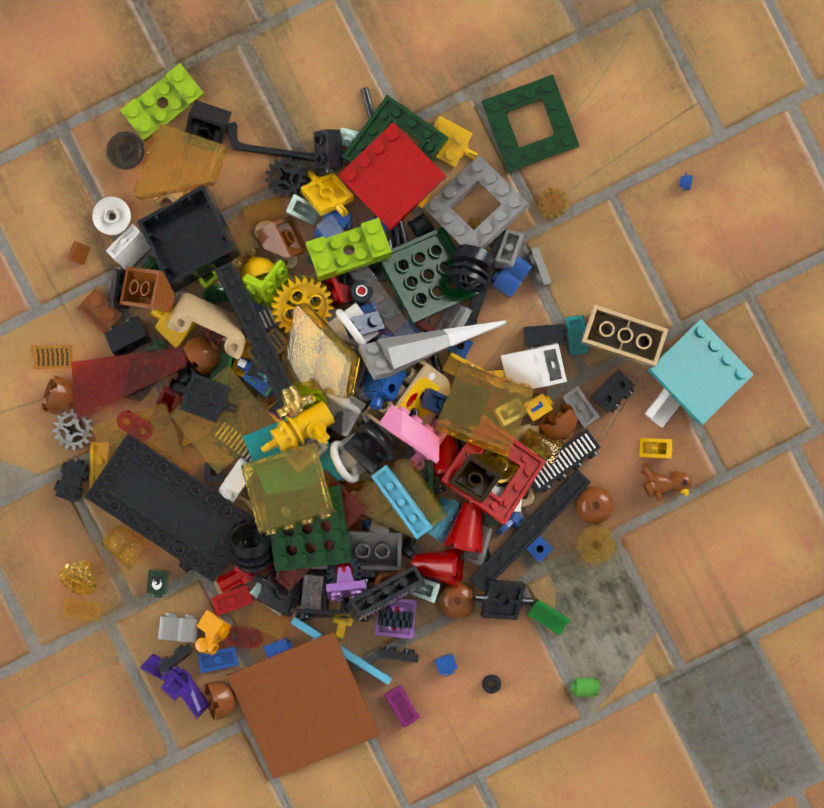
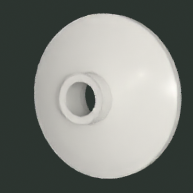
(104, 209)

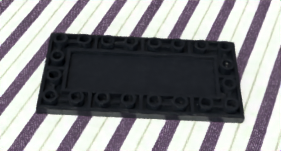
(168, 507)

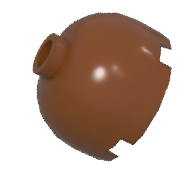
(203, 353)
(58, 395)
(559, 423)
(594, 505)
(456, 601)
(220, 698)

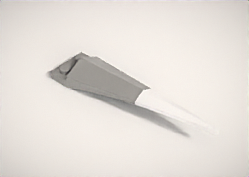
(400, 352)

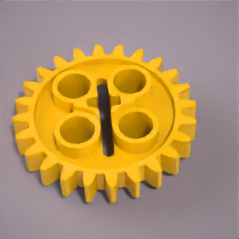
(308, 290)

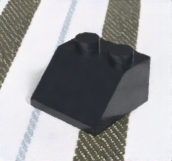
(208, 122)

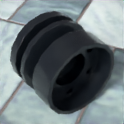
(470, 268)
(250, 548)

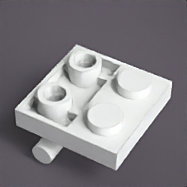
(350, 406)

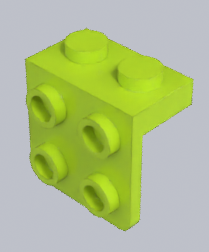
(262, 291)

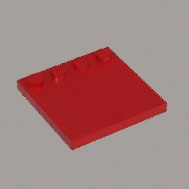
(392, 176)

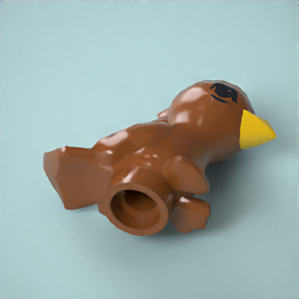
(659, 484)

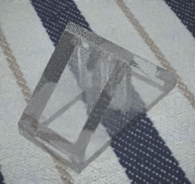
(312, 592)

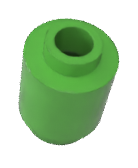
(585, 687)

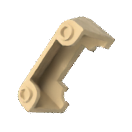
(194, 309)

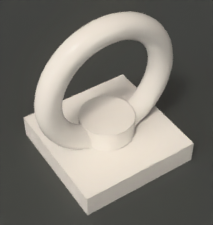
(343, 319)
(344, 461)

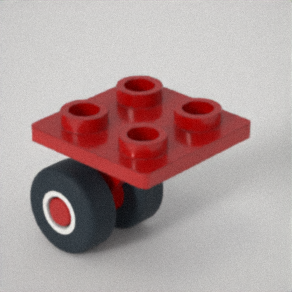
(353, 294)

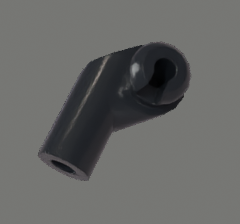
(407, 547)

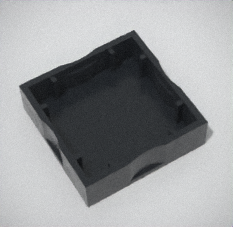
(189, 237)

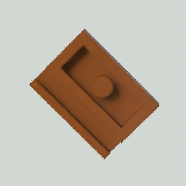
(97, 311)

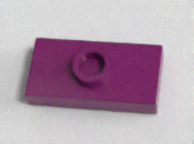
(402, 706)

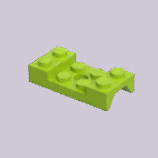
(179, 91)
(367, 241)

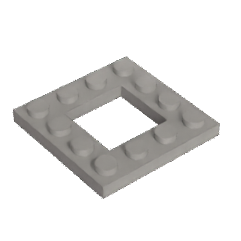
(477, 172)

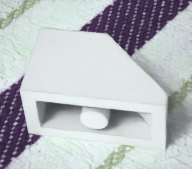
(234, 482)

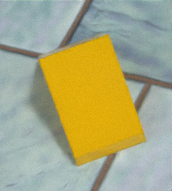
(655, 448)

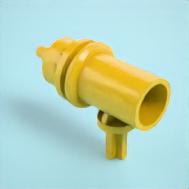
(296, 430)

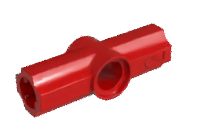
(234, 578)

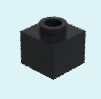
(209, 478)

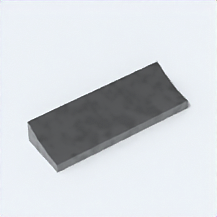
(372, 549)

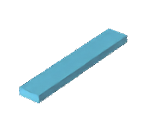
(349, 655)

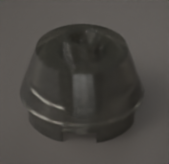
(125, 150)

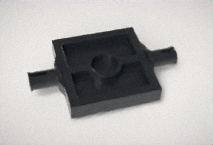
(204, 398)
(276, 595)
(503, 599)

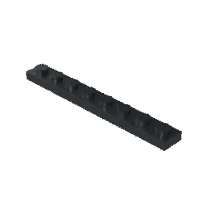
(254, 329)
(530, 529)

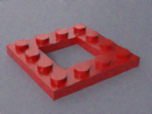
(501, 507)

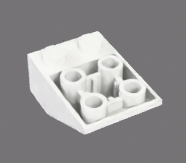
(535, 366)

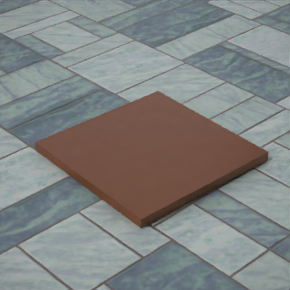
(303, 704)

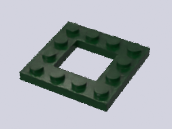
(392, 111)
(496, 112)

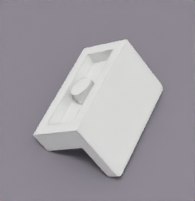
(129, 247)
(662, 408)

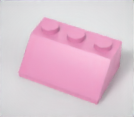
(412, 432)

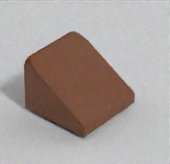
(78, 253)

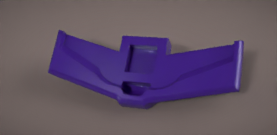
(178, 683)

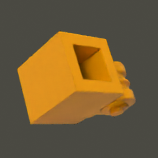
(215, 631)

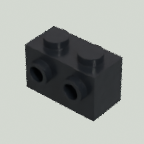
(127, 336)
(612, 391)

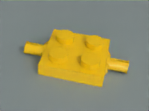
(456, 145)
(327, 193)

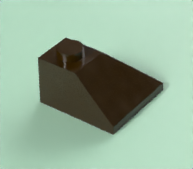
(478, 475)

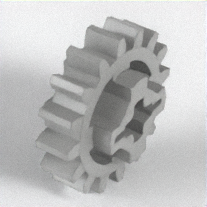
(70, 438)

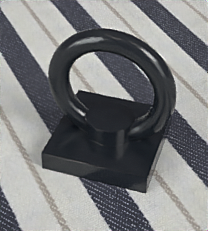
(370, 446)

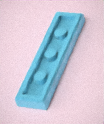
(402, 501)

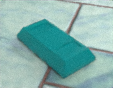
(575, 329)

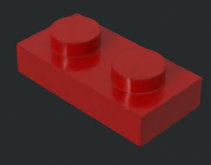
(232, 600)

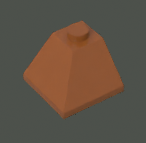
(282, 238)

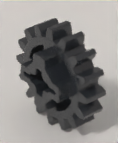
(278, 182)

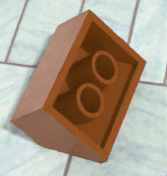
(147, 290)

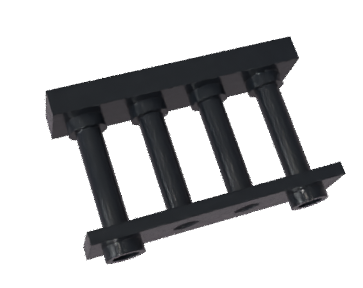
(307, 614)

